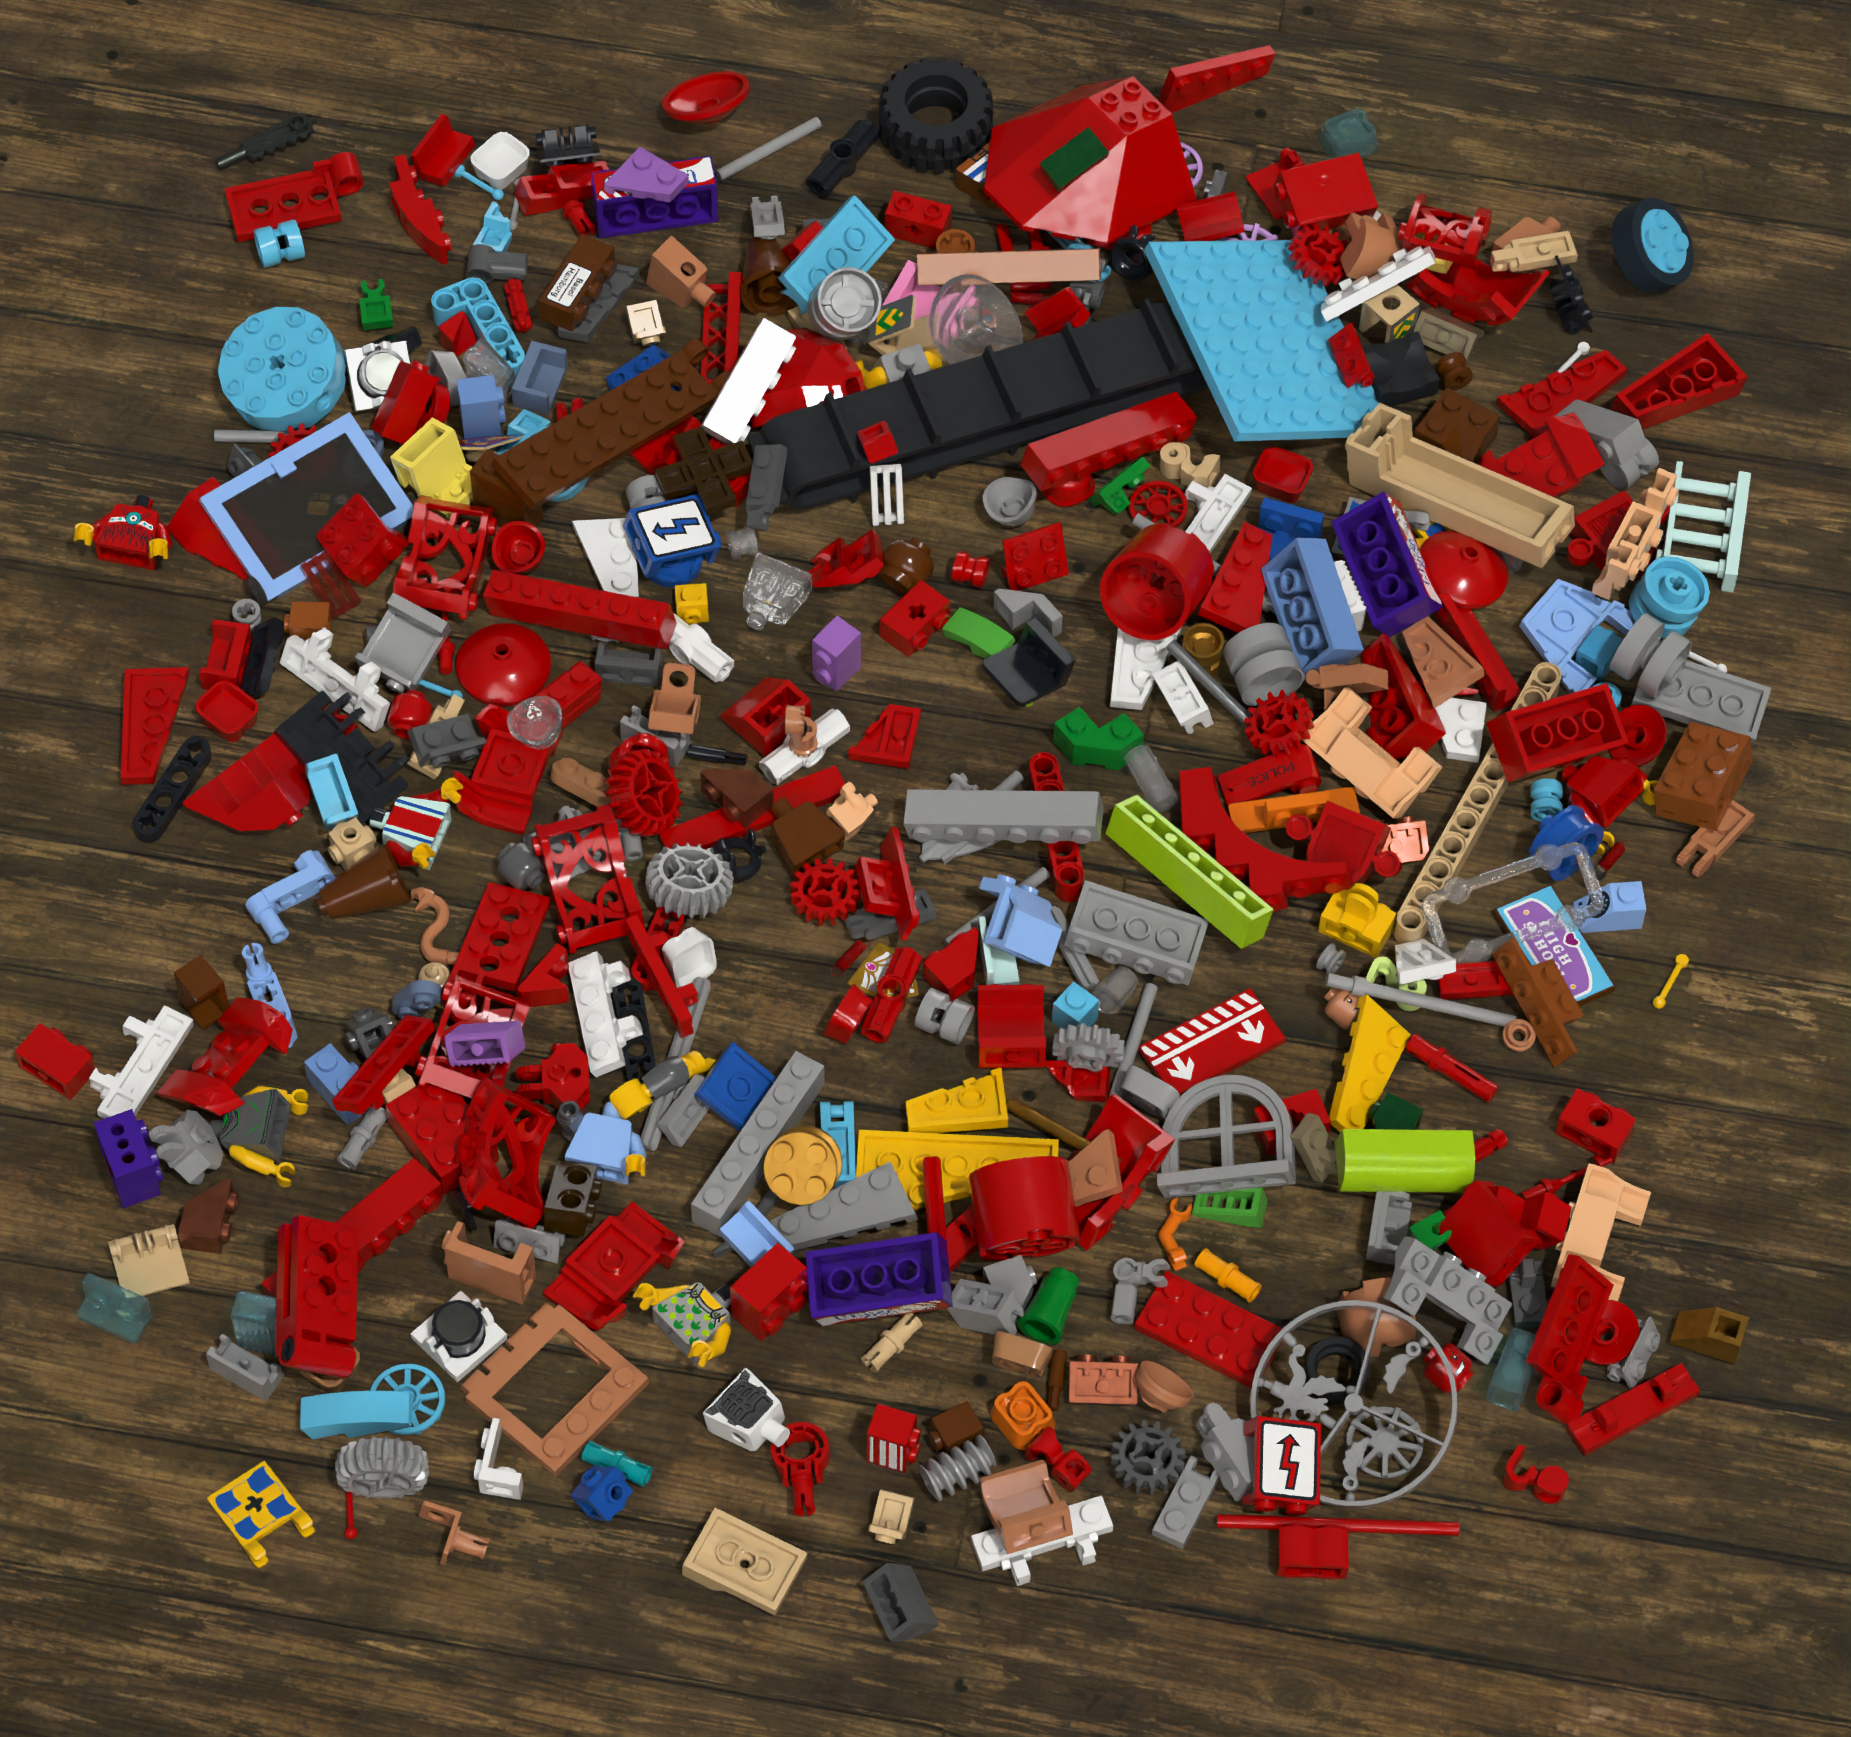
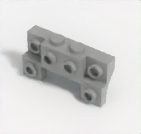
(1458, 1291)

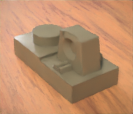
(1315, 1147)

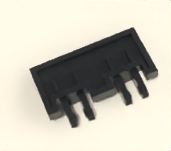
(317, 734)

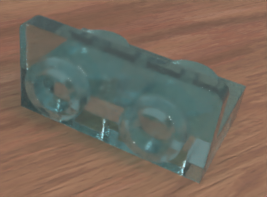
(114, 1308)

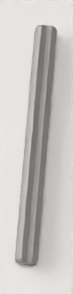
(680, 1046)

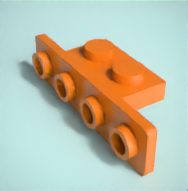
(1275, 812)

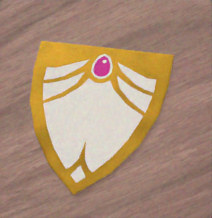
(874, 969)

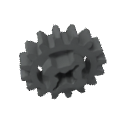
(1153, 1444)

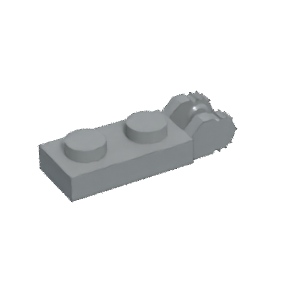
(767, 218)

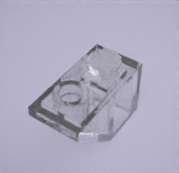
(485, 361)

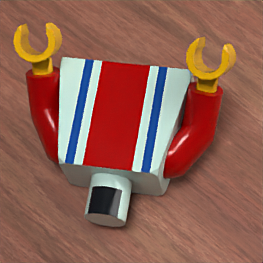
(417, 824)

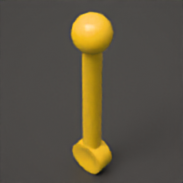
(1680, 962)

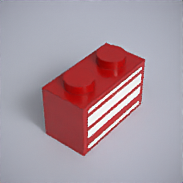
(893, 1438)

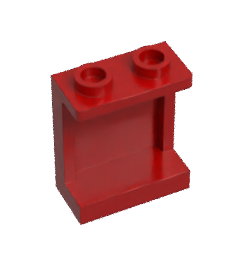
(1486, 1233)

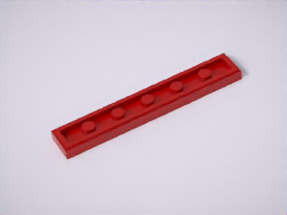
(816, 788)

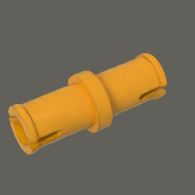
(1228, 1275)

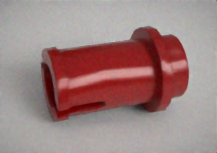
(579, 218)

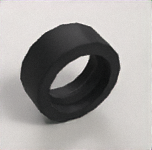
(1341, 1347)

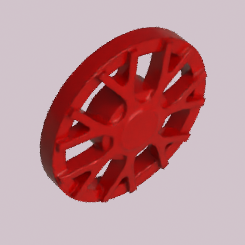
(1159, 505)

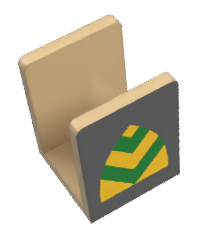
(1398, 321)
(898, 326)

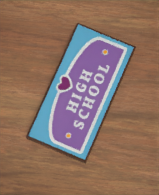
(1569, 950)

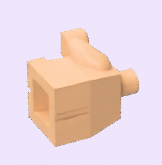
(851, 810)

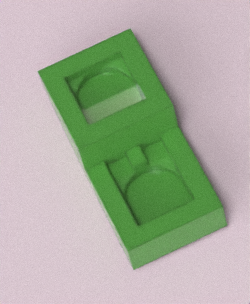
(978, 632)

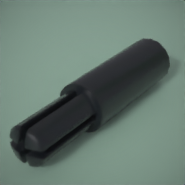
(715, 755)

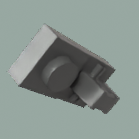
(1527, 1294)

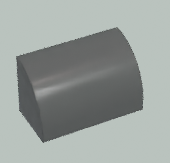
(900, 1602)

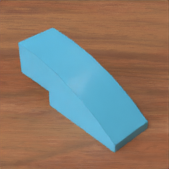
(355, 1413)

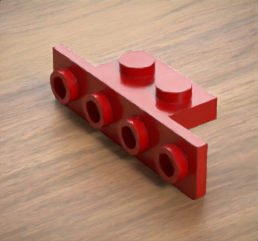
(887, 884)

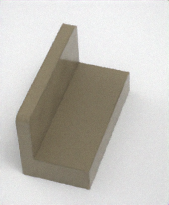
(1447, 333)

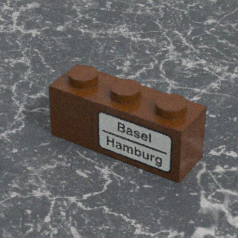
(577, 283)

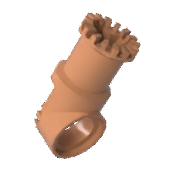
(797, 726)

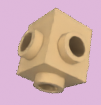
(350, 842)

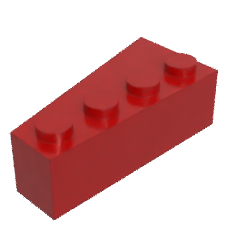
(1682, 384)

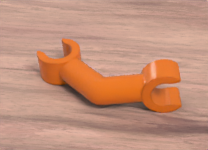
(1174, 1253)

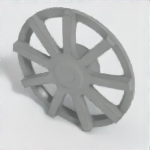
(1385, 1441)

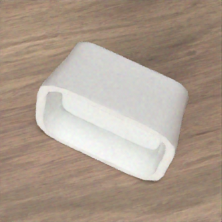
(500, 160)
(689, 957)

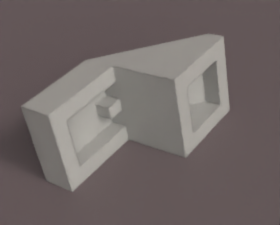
(1020, 606)

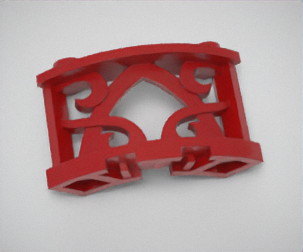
(1459, 231)
(428, 525)
(602, 838)
(462, 1079)
(481, 1182)

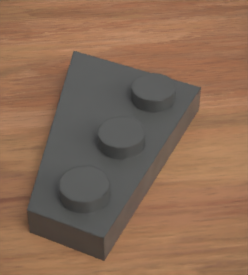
(612, 293)

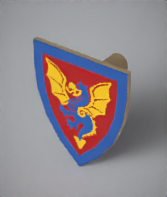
(478, 445)

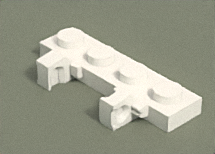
(1389, 274)
(1216, 508)
(313, 665)
(601, 1031)
(155, 1049)
(1088, 1521)

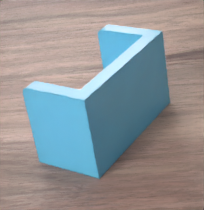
(331, 791)

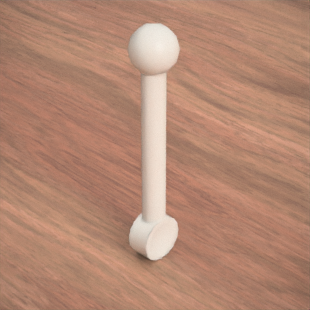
(1582, 349)
(1720, 667)

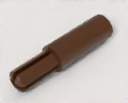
(1056, 1378)

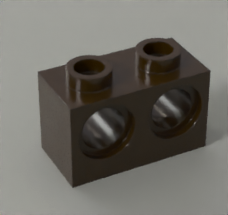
(571, 1198)

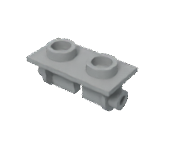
(545, 1244)
(1634, 1366)

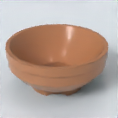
(1162, 1387)

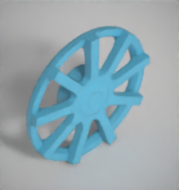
(417, 1398)

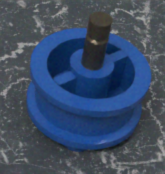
(1569, 827)

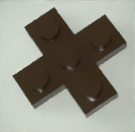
(704, 470)

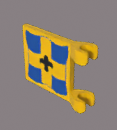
(256, 1507)

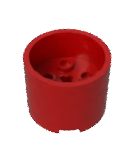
(1156, 582)
(1024, 1207)

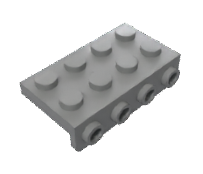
(1136, 933)

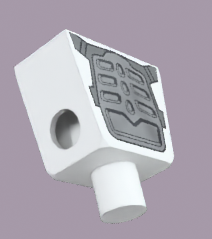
(747, 1414)

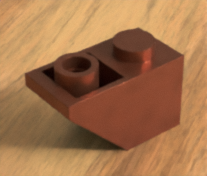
(738, 793)
(206, 1218)

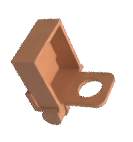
(1358, 677)
(673, 706)

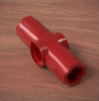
(886, 1009)

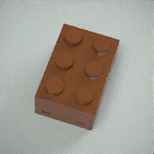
(1703, 776)

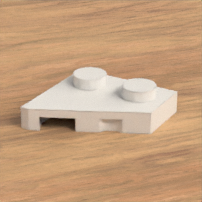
(1463, 728)
(1421, 961)

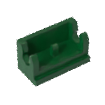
(1073, 159)

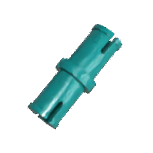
(633, 1470)

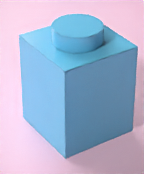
(1075, 1007)

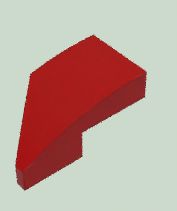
(1081, 1082)

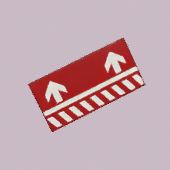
(1213, 1042)

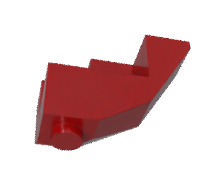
(256, 790)

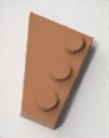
(1440, 661)

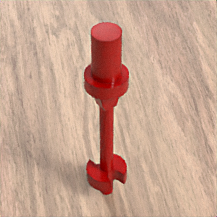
(446, 651)
(1553, 1185)

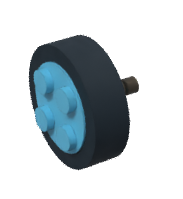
(1652, 245)

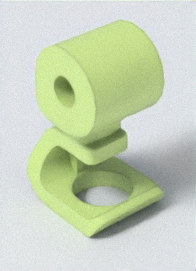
(1385, 966)

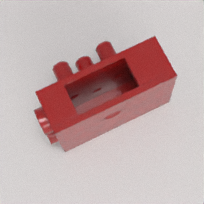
(1325, 193)

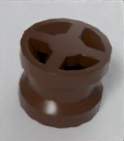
(1454, 371)

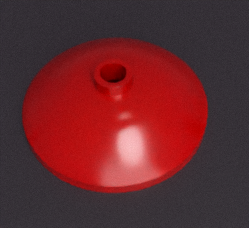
(706, 97)
(1465, 569)
(507, 677)

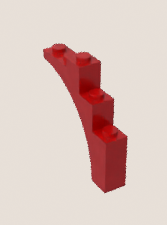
(1270, 874)

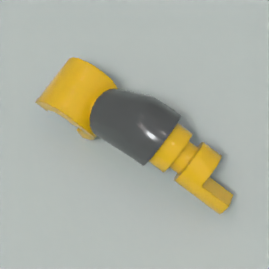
(658, 1082)

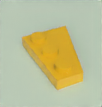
(968, 1107)

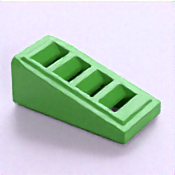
(1243, 1216)

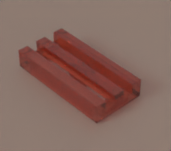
(338, 575)

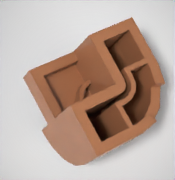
(1370, 246)
(1358, 1322)

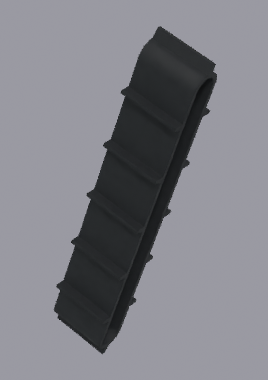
(984, 404)

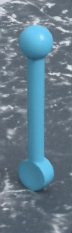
(497, 194)
(440, 689)

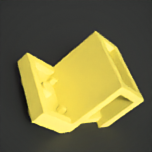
(434, 465)

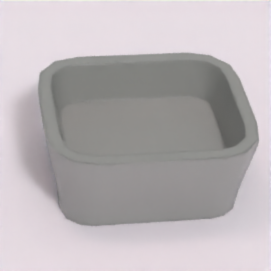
(447, 367)
(1148, 1092)

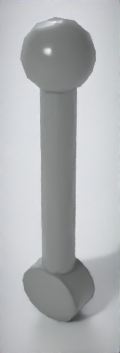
(513, 223)

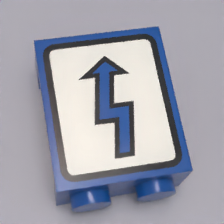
(670, 532)

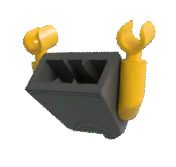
(258, 1129)

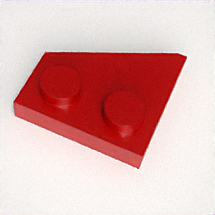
(890, 738)

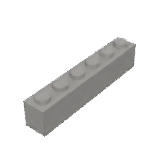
(1003, 815)
(744, 1160)

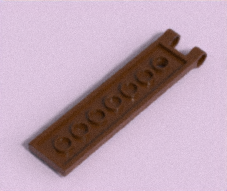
(609, 427)

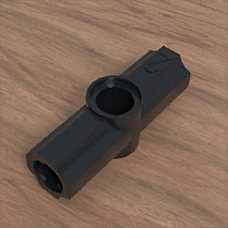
(842, 158)

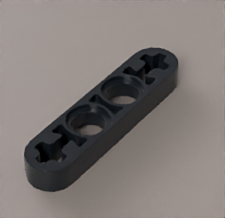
(173, 789)
(638, 1008)

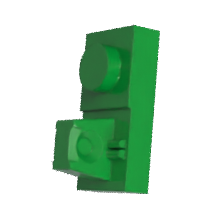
(1112, 494)

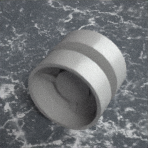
(844, 303)
(1659, 661)
(1263, 662)

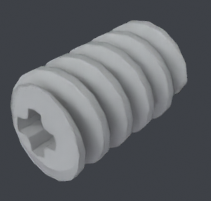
(957, 1467)

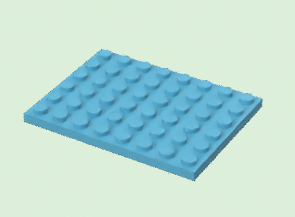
(1260, 338)

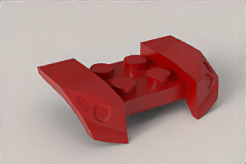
(1552, 460)
(504, 777)
(247, 1032)
(612, 1265)

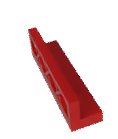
(731, 331)
(1463, 627)

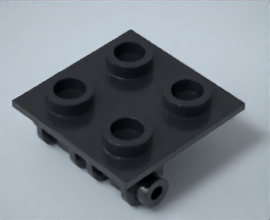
(555, 154)
(1569, 300)

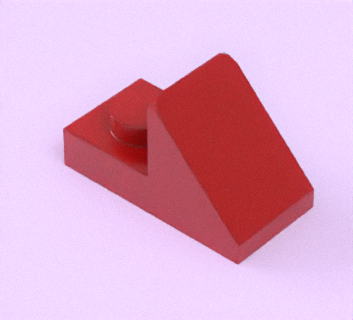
(544, 983)

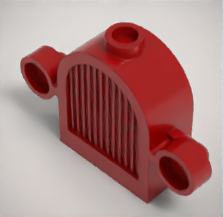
(1597, 528)
(1347, 838)

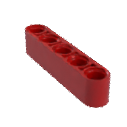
(1060, 867)

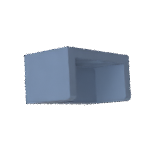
(539, 378)

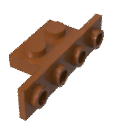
(1543, 999)

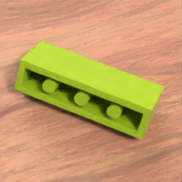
(1404, 1160)

